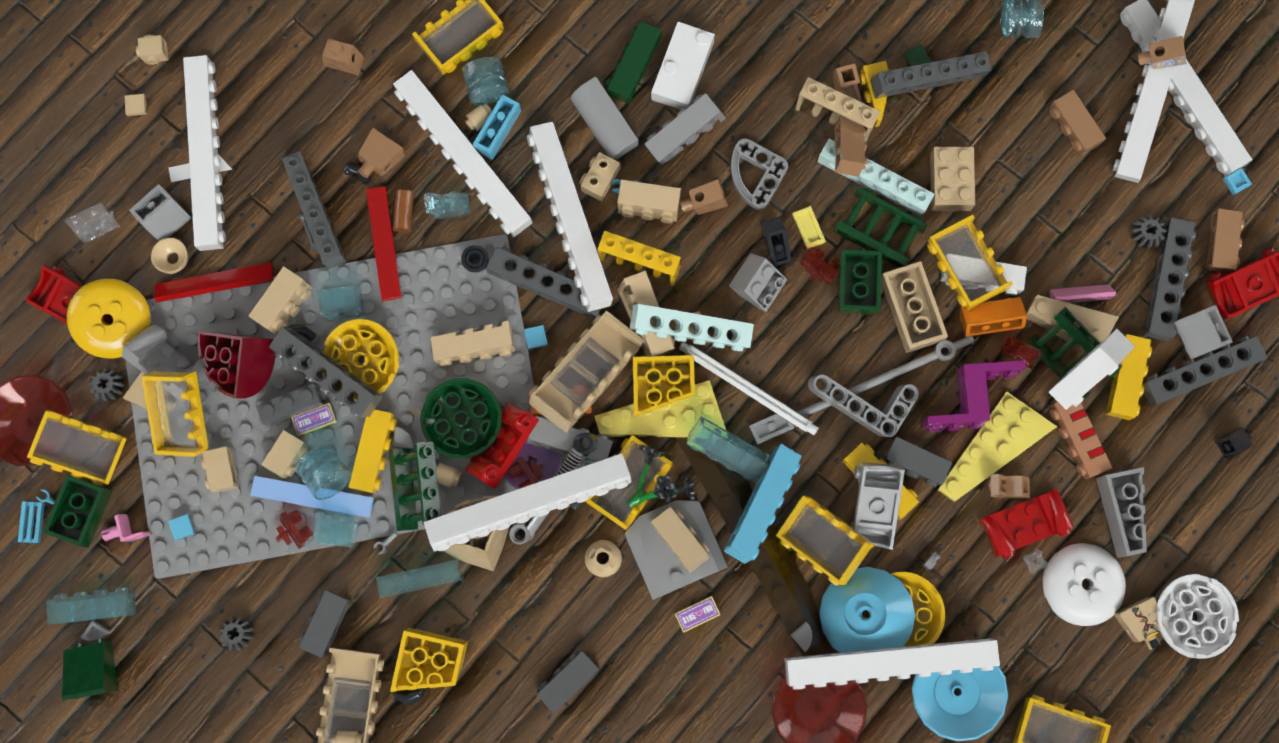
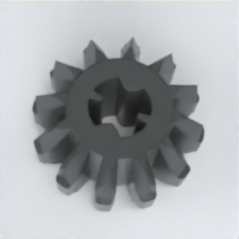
(1149, 239)
(99, 383)
(230, 639)

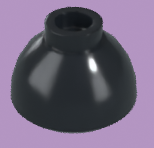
(475, 259)

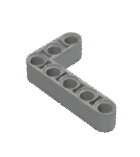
(862, 407)

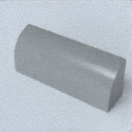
(604, 119)

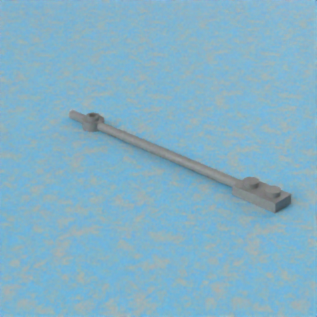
(777, 425)

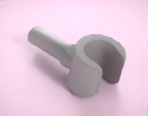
(385, 542)

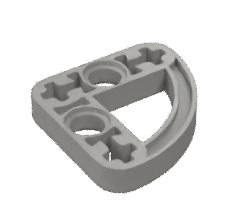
(768, 166)

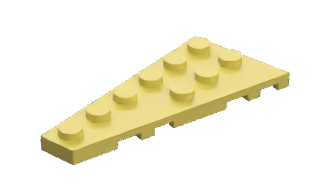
(668, 421)
(1007, 434)

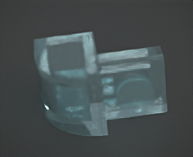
(447, 206)

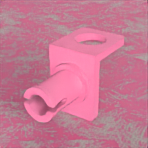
(122, 530)

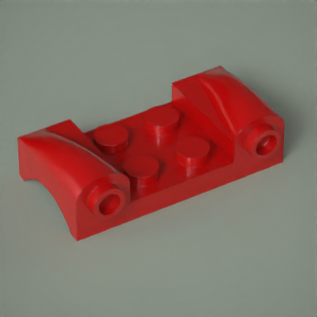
(1246, 286)
(55, 293)
(496, 460)
(1027, 523)

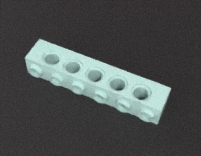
(884, 182)
(741, 331)

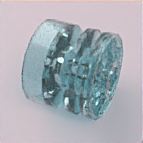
(1026, 17)
(485, 80)
(323, 472)

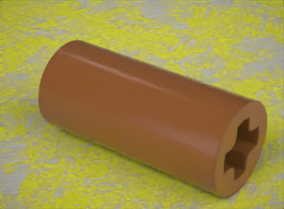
(403, 211)

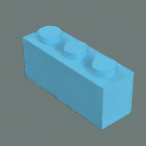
(497, 127)

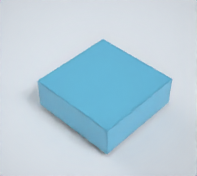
(1237, 181)
(535, 337)
(181, 527)

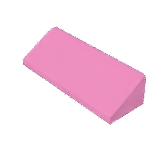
(1083, 294)

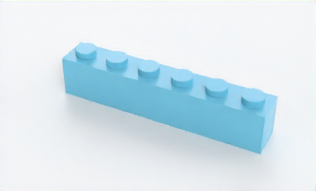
(763, 504)

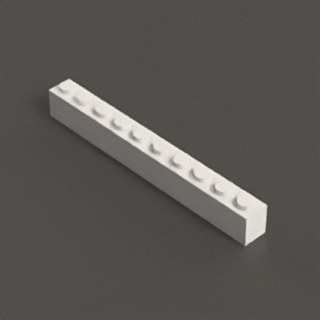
(1190, 95)
(1151, 96)
(204, 153)
(462, 153)
(570, 217)
(527, 502)
(892, 662)

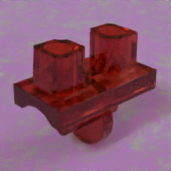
(818, 268)
(1019, 351)
(521, 467)
(288, 522)

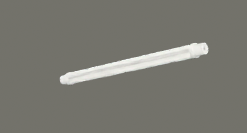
(750, 389)

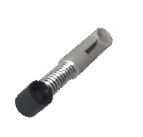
(573, 461)

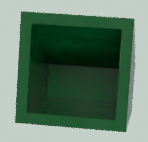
(88, 670)

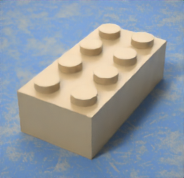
(913, 307)

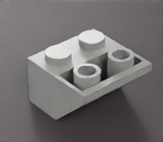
(160, 213)
(758, 282)
(1203, 332)

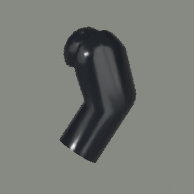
(352, 168)
(303, 330)
(409, 698)

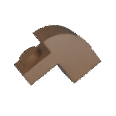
(846, 81)
(1009, 486)

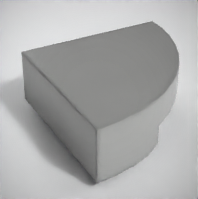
(402, 439)
(930, 562)
(95, 631)
(803, 636)

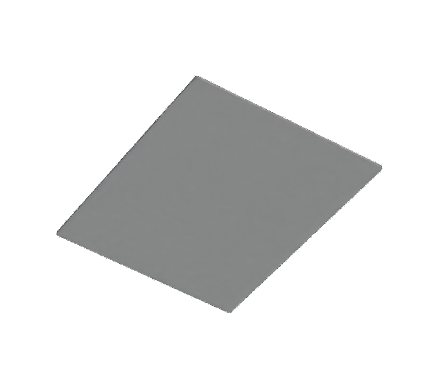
(241, 528)

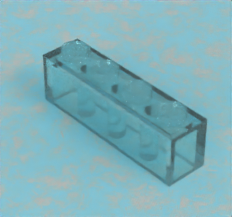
(728, 449)
(420, 579)
(91, 607)

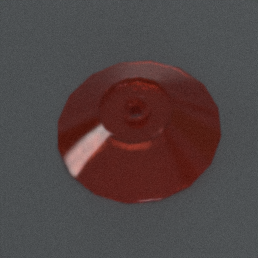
(20, 402)
(837, 721)

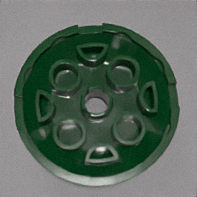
(441, 413)

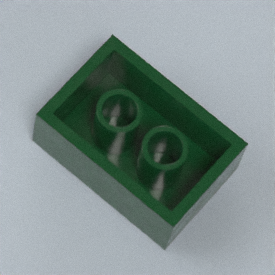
(859, 282)
(77, 511)

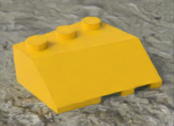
(661, 381)
(427, 660)

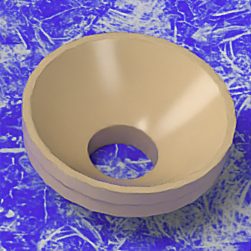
(162, 251)
(611, 566)

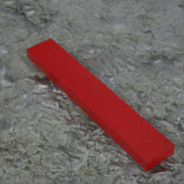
(384, 244)
(214, 282)

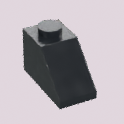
(776, 241)
(1234, 442)

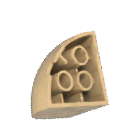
(479, 550)

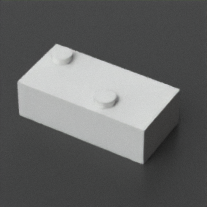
(682, 66)
(1092, 369)

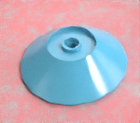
(889, 609)
(961, 716)

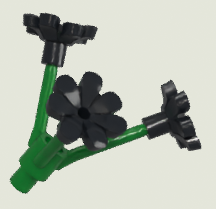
(663, 488)

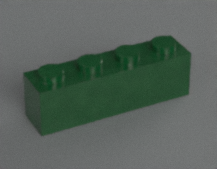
(634, 62)

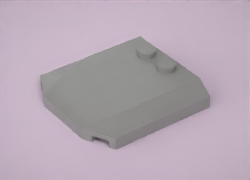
(655, 559)

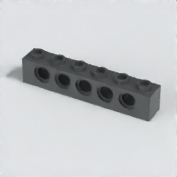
(930, 75)
(314, 210)
(516, 276)
(1155, 326)
(1250, 349)
(367, 397)

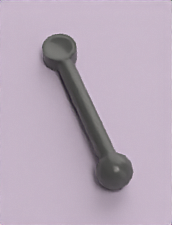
(312, 247)

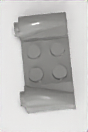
(151, 353)
(878, 502)

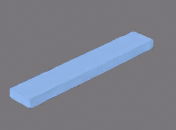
(300, 495)

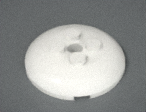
(1064, 587)
(1215, 616)

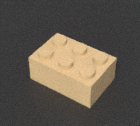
(952, 178)
(649, 201)
(281, 301)

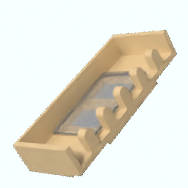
(585, 371)
(350, 693)

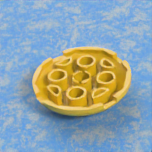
(102, 297)
(369, 339)
(927, 607)

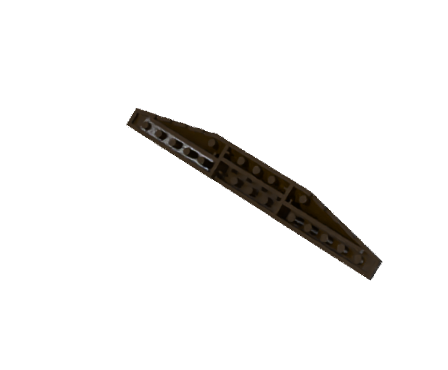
(774, 564)

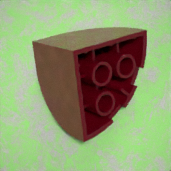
(236, 362)

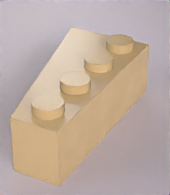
(638, 290)
(1044, 309)
(473, 344)

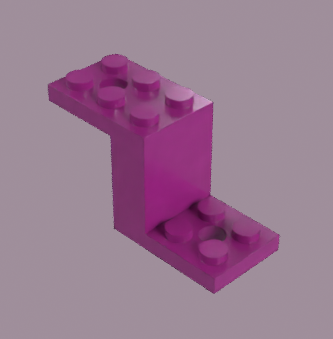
(973, 395)

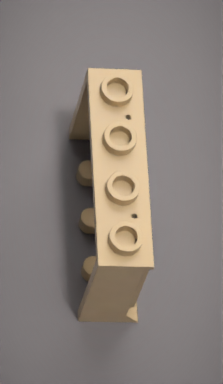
(839, 104)

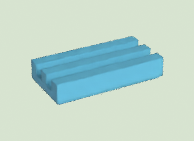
(22, 537)

